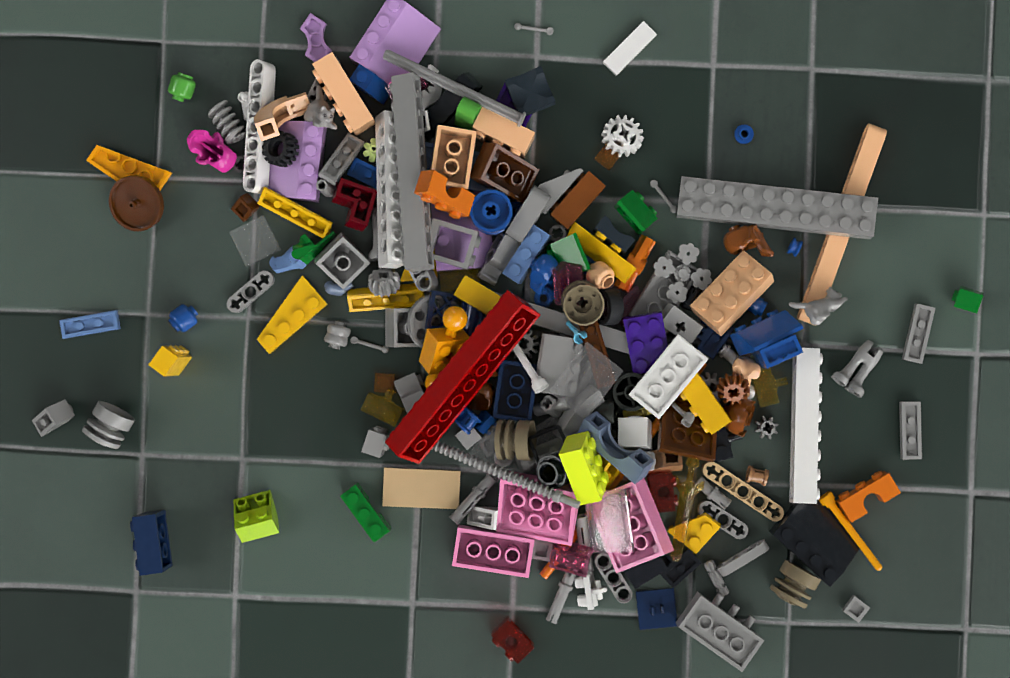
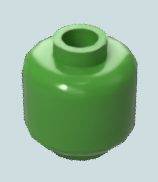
(181, 87)

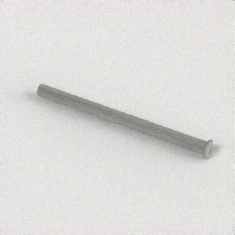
(454, 87)

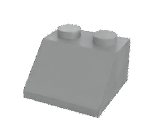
(342, 260)

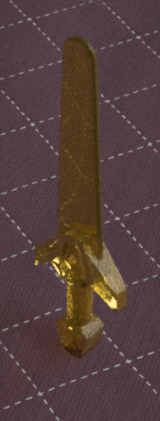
(686, 497)

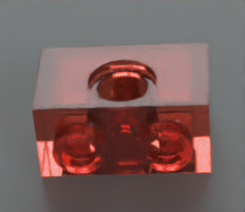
(659, 480)
(515, 652)

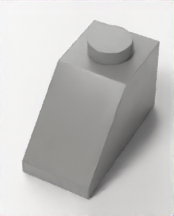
(53, 417)

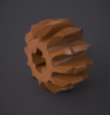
(733, 388)

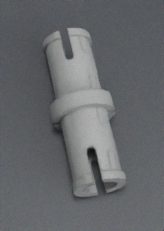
(714, 494)

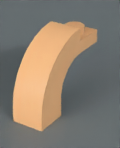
(278, 112)

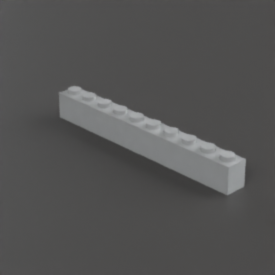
(410, 161)

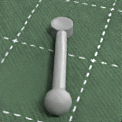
(549, 31)
(654, 184)
(354, 340)

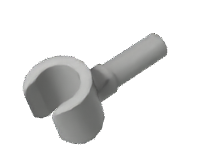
(688, 417)

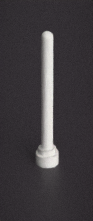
(538, 383)

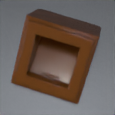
(245, 207)

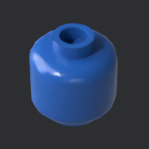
(183, 318)

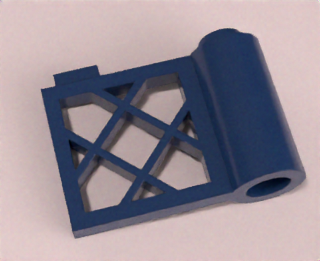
(474, 316)

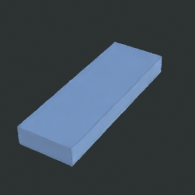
(90, 324)

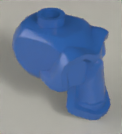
(541, 274)

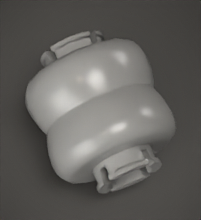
(337, 335)

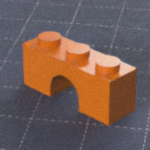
(432, 189)
(852, 502)

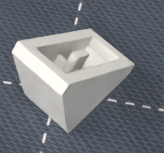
(483, 517)

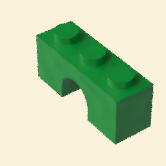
(364, 512)

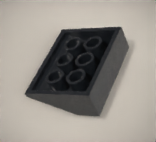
(816, 540)

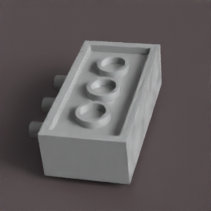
(720, 630)

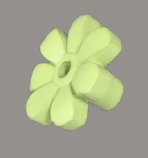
(369, 152)

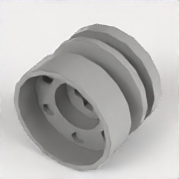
(106, 429)

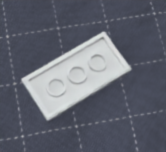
(668, 376)

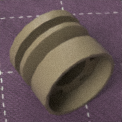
(590, 310)
(514, 439)
(795, 584)

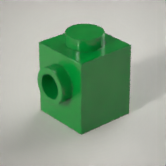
(967, 299)

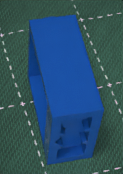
(774, 353)

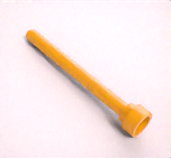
(828, 500)

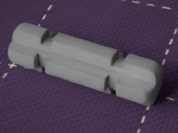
(716, 577)

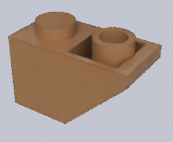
(667, 462)

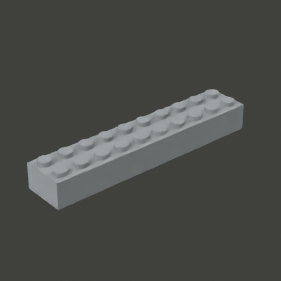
(777, 207)

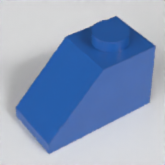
(369, 84)

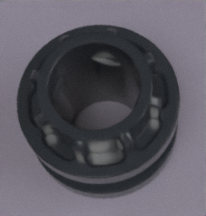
(551, 471)

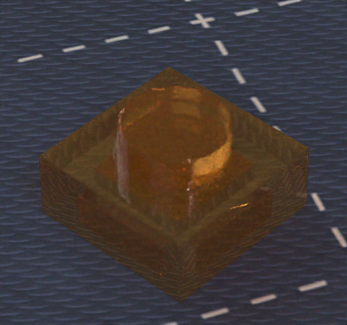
(606, 159)
(384, 381)

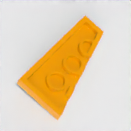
(120, 166)

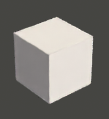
(635, 433)

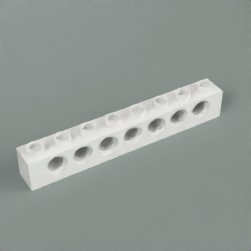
(388, 211)

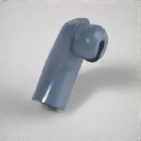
(335, 289)

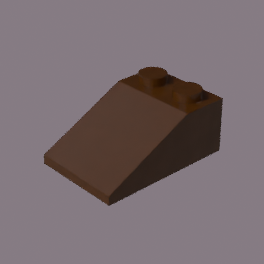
(504, 172)

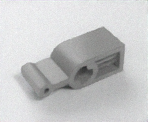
(498, 258)

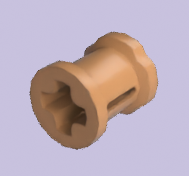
(757, 475)

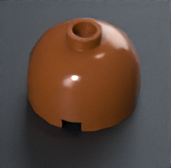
(740, 415)

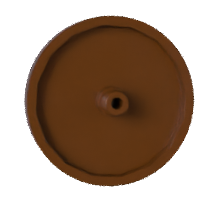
(136, 203)

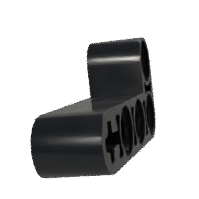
(447, 105)

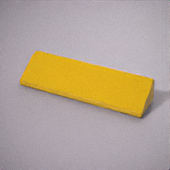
(295, 213)
(600, 252)
(476, 295)
(363, 300)

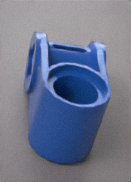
(467, 420)

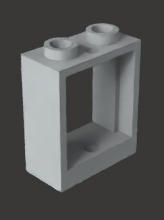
(474, 243)

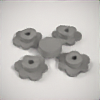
(682, 273)

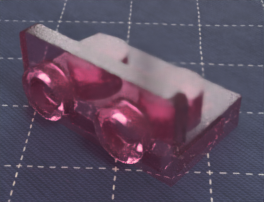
(571, 559)

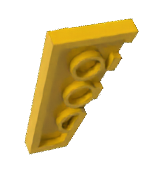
(294, 312)

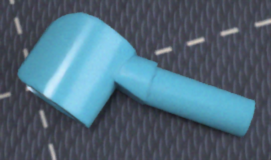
(576, 338)

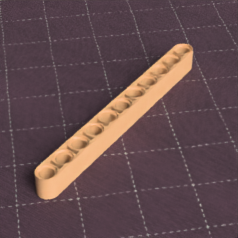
(834, 246)

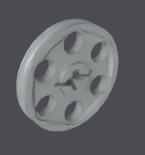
(414, 325)

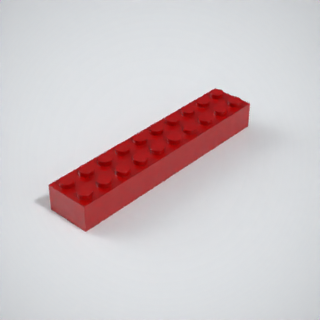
(462, 378)

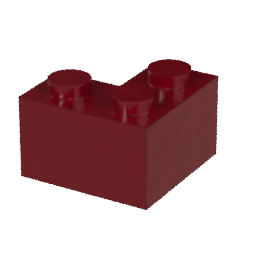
(358, 200)

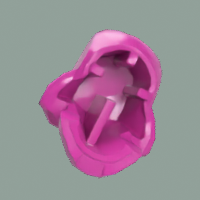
(211, 150)

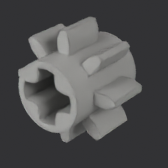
(761, 425)

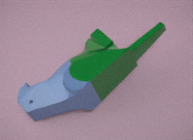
(300, 254)

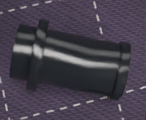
(690, 297)

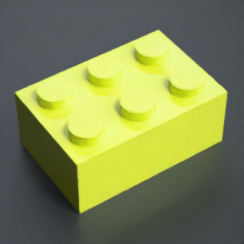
(584, 467)

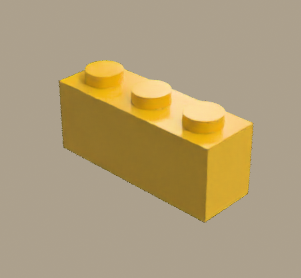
(170, 360)
(705, 405)

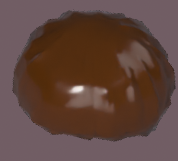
(483, 399)

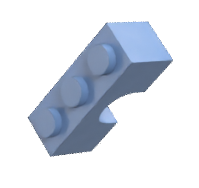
(528, 250)

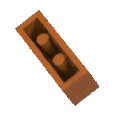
(577, 200)

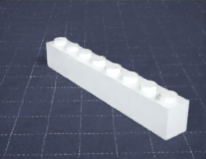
(804, 426)

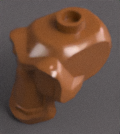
(745, 238)

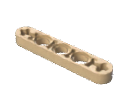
(751, 495)

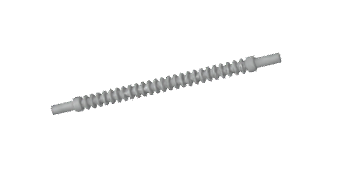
(557, 496)

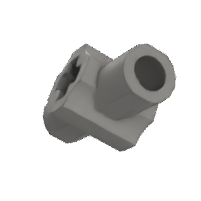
(550, 406)

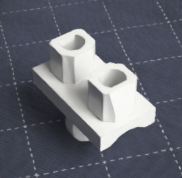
(593, 591)

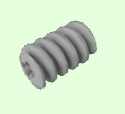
(226, 123)

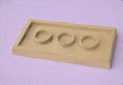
(421, 488)

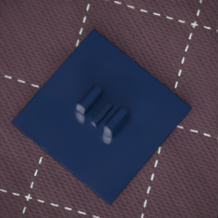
(656, 608)

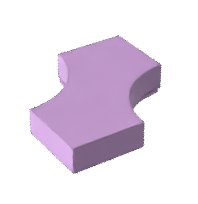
(314, 31)

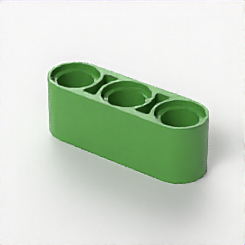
(466, 113)

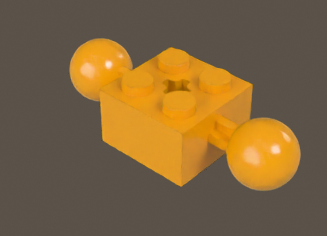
(443, 343)

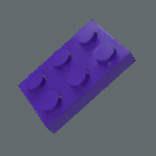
(645, 339)

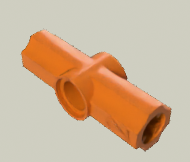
(638, 259)

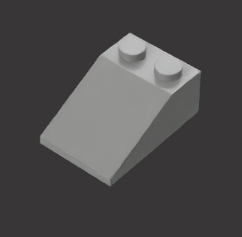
(396, 327)

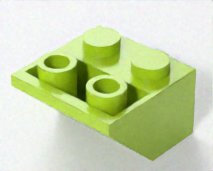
(255, 516)

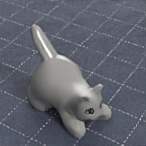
(320, 111)
(820, 309)

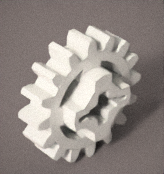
(618, 142)

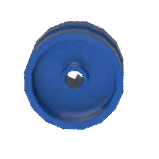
(488, 201)

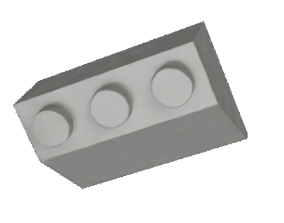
(555, 356)

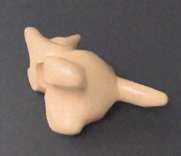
(747, 367)

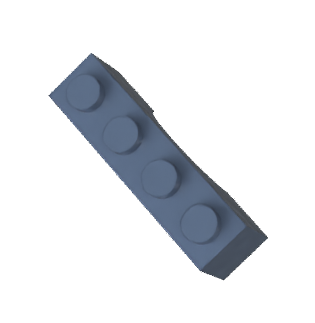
(631, 464)

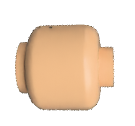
(600, 275)

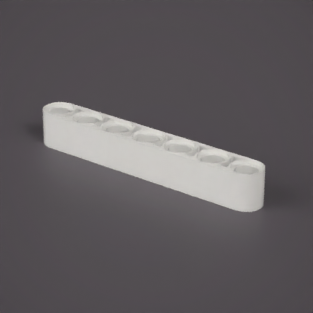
(260, 94)

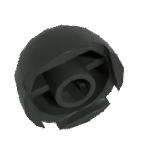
(622, 388)
(610, 412)

